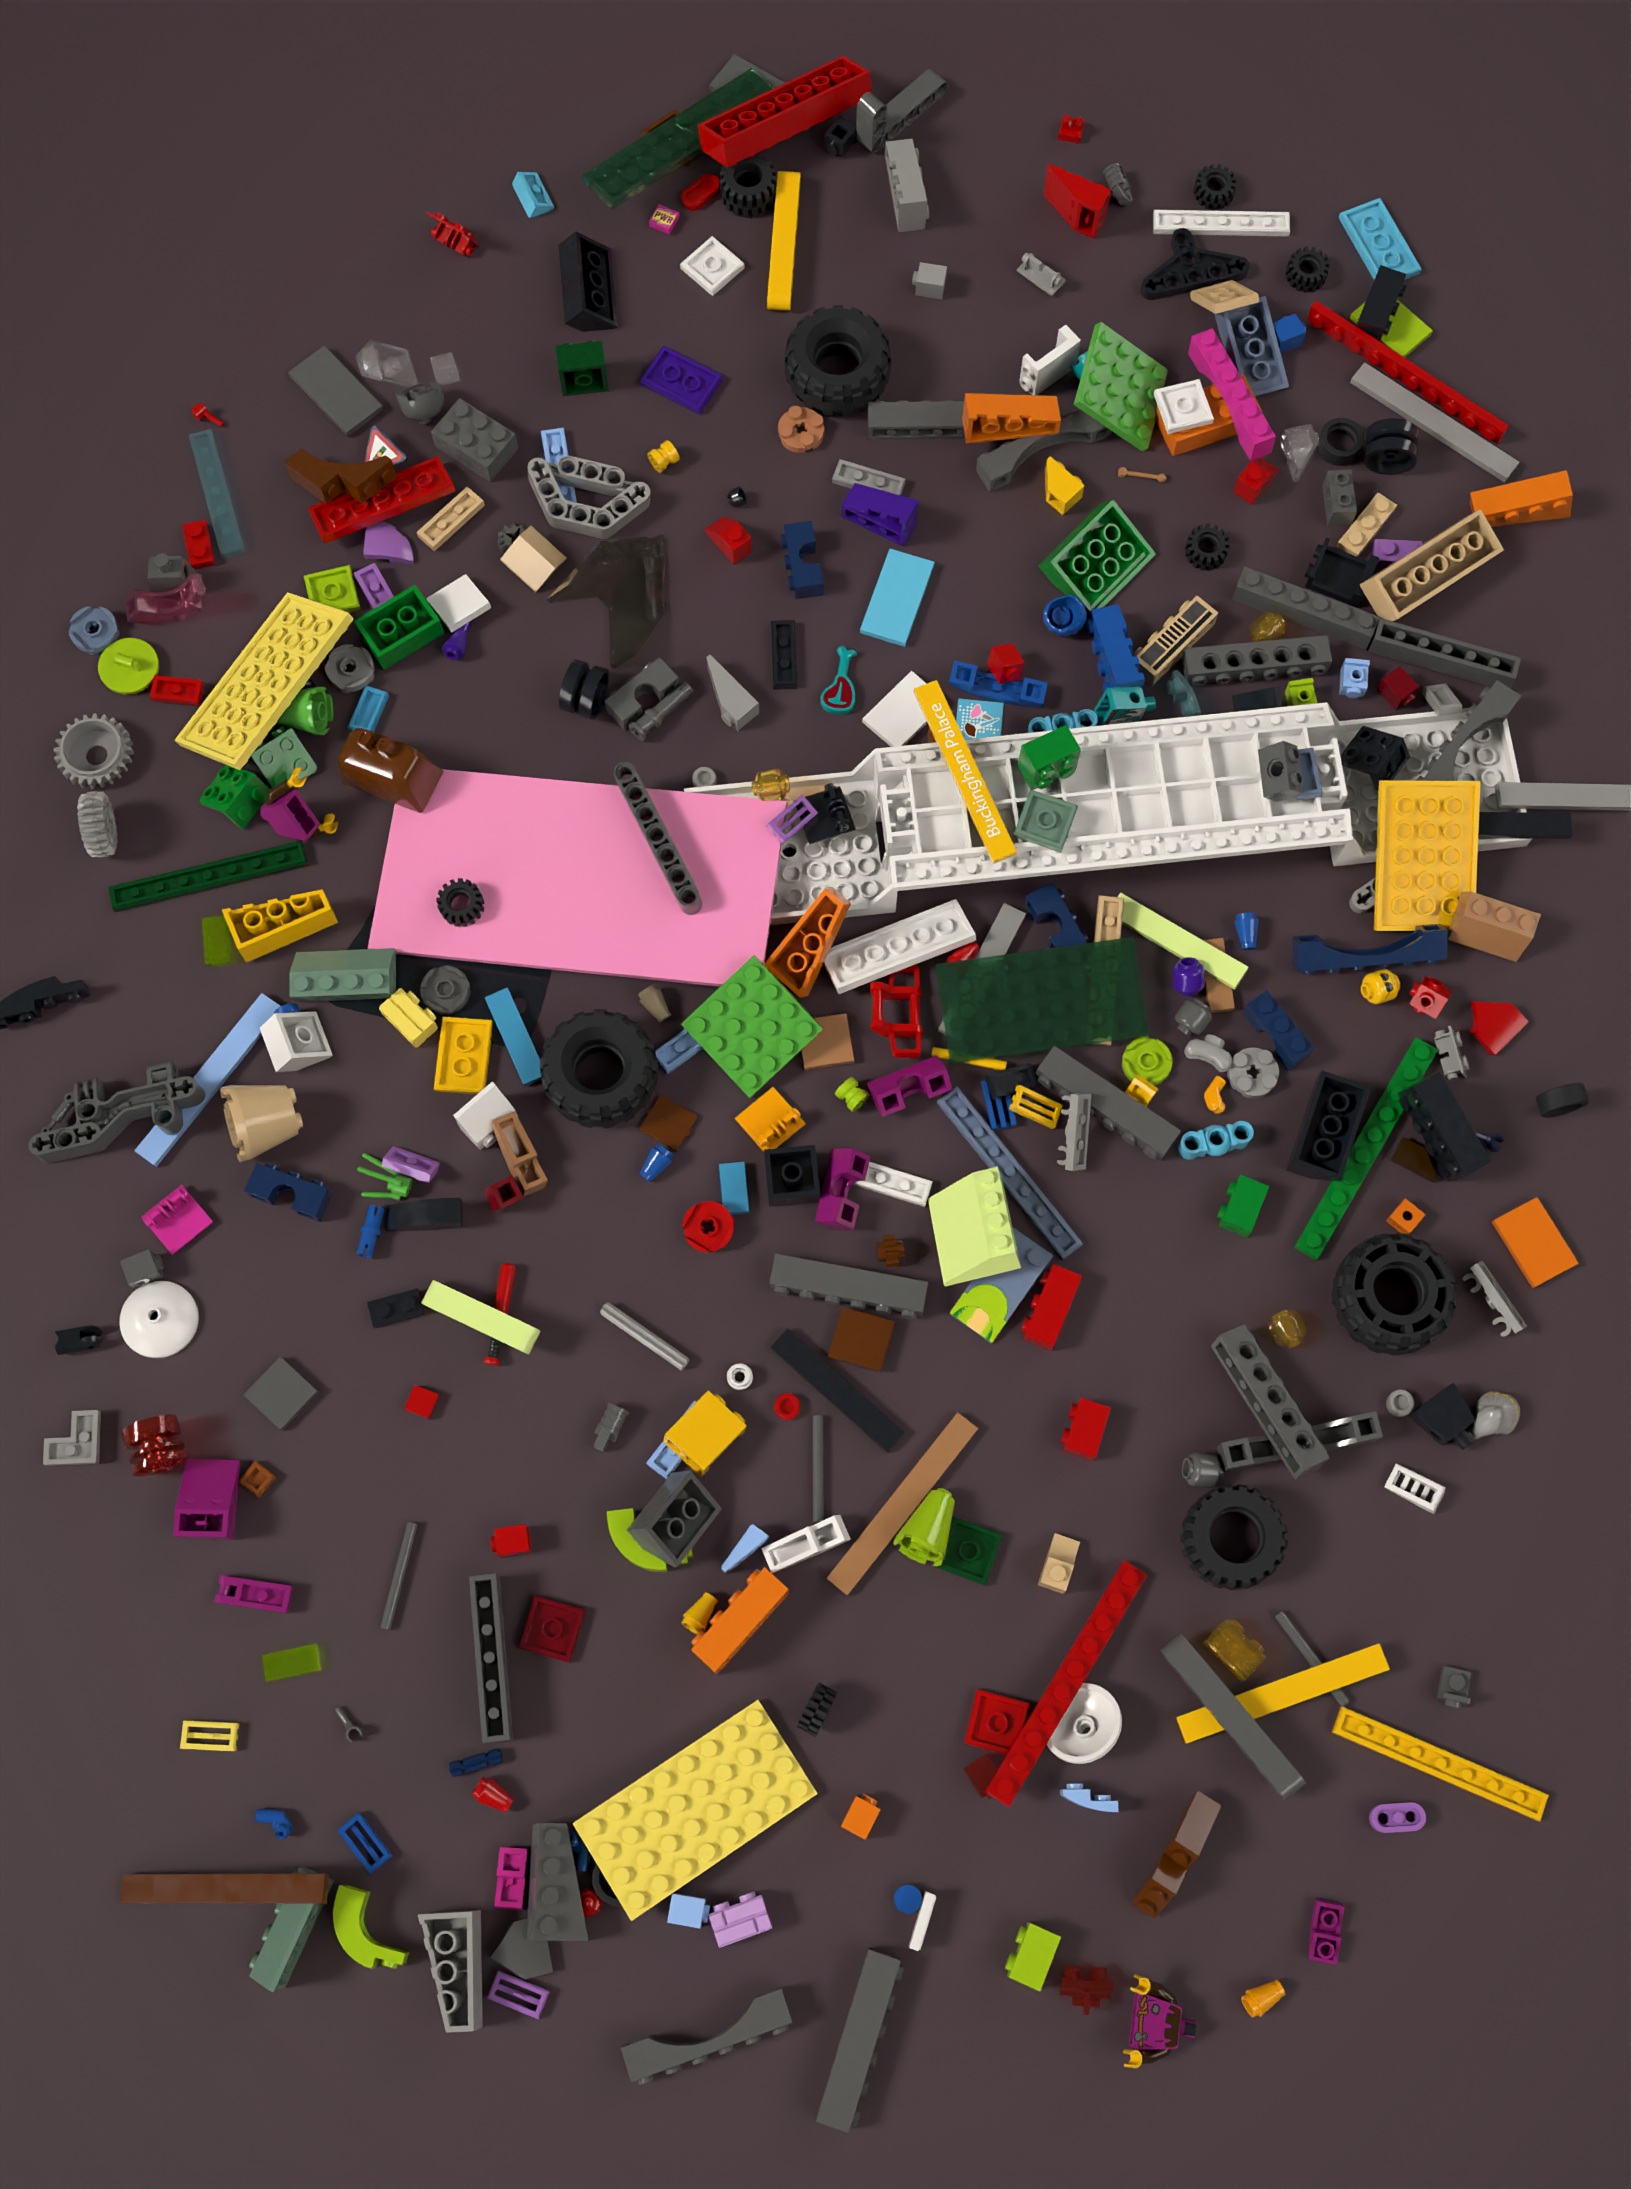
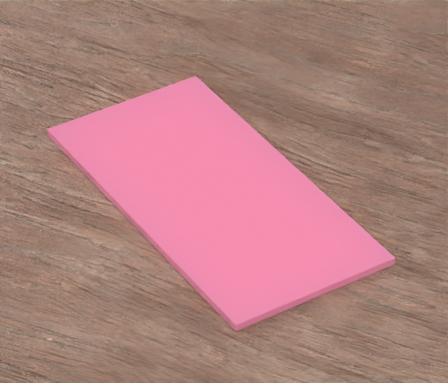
(576, 880)

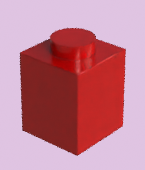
(1005, 663)
(511, 1541)

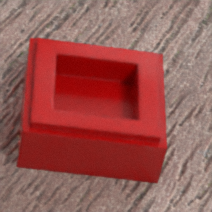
(421, 1402)

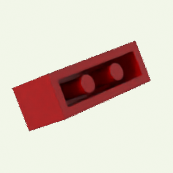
(1050, 1307)

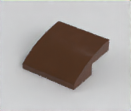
(861, 1339)

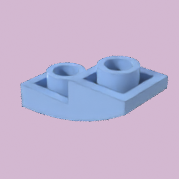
(1081, 1797)

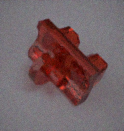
(1085, 1992)

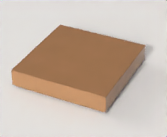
(831, 1045)

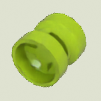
(854, 1096)

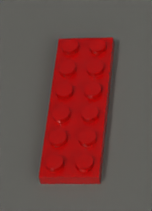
(407, 491)

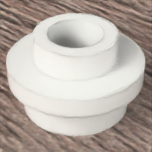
(739, 1368)

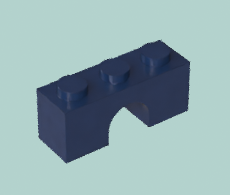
(805, 578)
(1049, 904)
(1289, 1041)
(268, 1182)

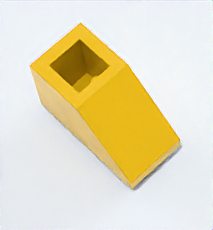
(1061, 487)

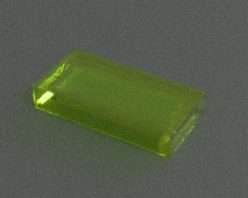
(216, 941)
(291, 1662)

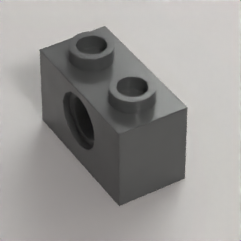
(1339, 498)
(1275, 783)

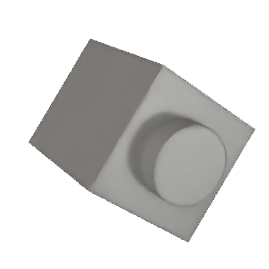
(930, 280)

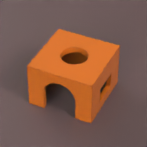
(1396, 1218)

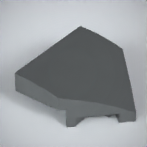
(520, 1956)

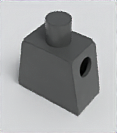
(167, 572)

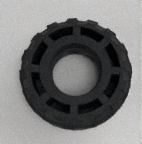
(837, 333)
(591, 1034)
(1368, 1320)

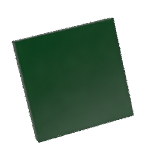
(970, 1551)

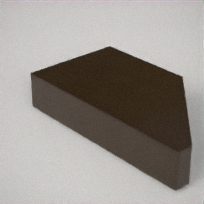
(1414, 1159)

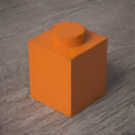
(861, 1816)

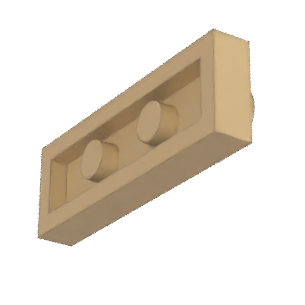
(450, 518)
(1367, 525)

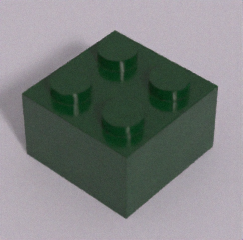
(582, 368)

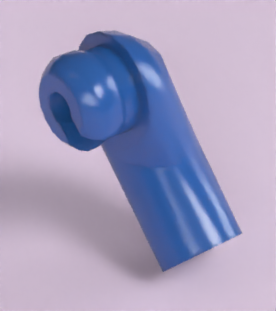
(278, 1820)

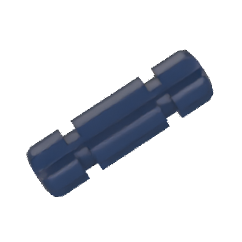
(475, 1762)

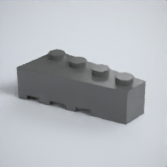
(554, 1893)

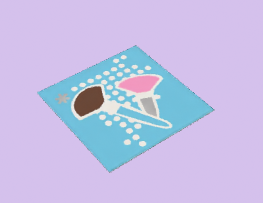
(979, 718)

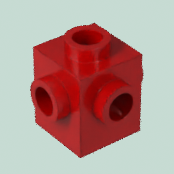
(1429, 996)

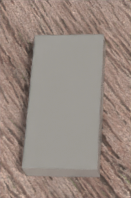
(1442, 699)

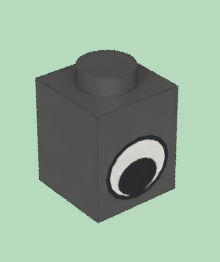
(142, 1268)

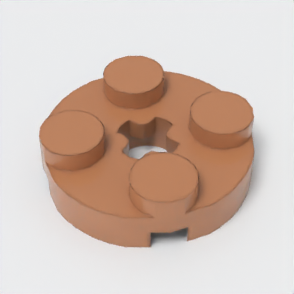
(796, 418)

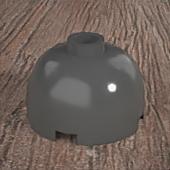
(421, 402)

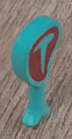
(840, 696)

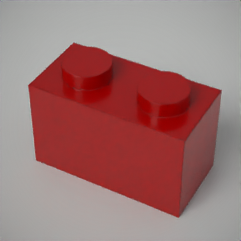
(1085, 1429)

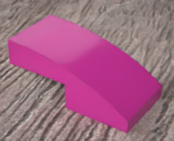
(511, 1878)

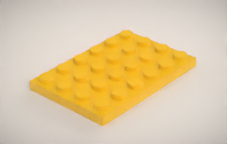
(1424, 851)

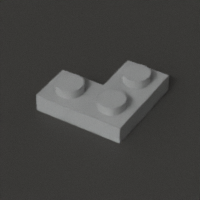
(81, 1447)

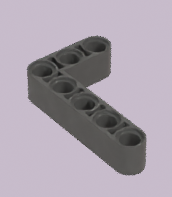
(881, 122)

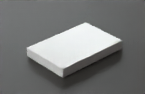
(898, 714)

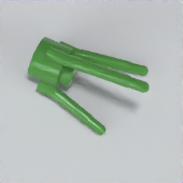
(398, 1183)

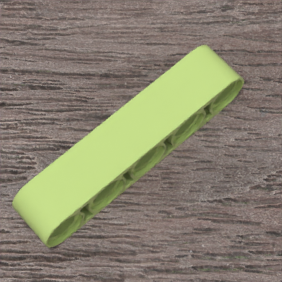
(480, 1317)

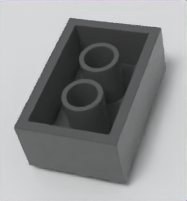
(475, 440)

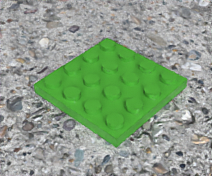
(1120, 386)
(752, 1026)

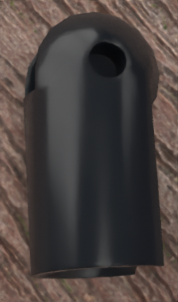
(78, 1339)

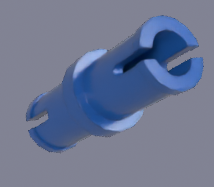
(370, 1231)

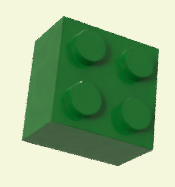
(1049, 758)

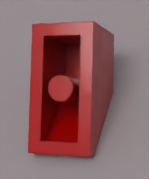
(1255, 479)
(730, 538)

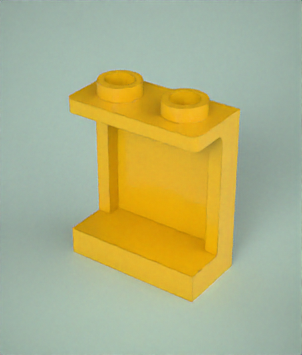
(704, 1432)

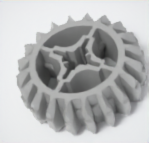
(97, 824)

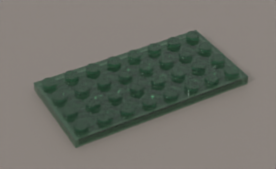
(1041, 1000)

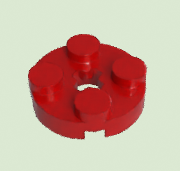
(694, 1230)

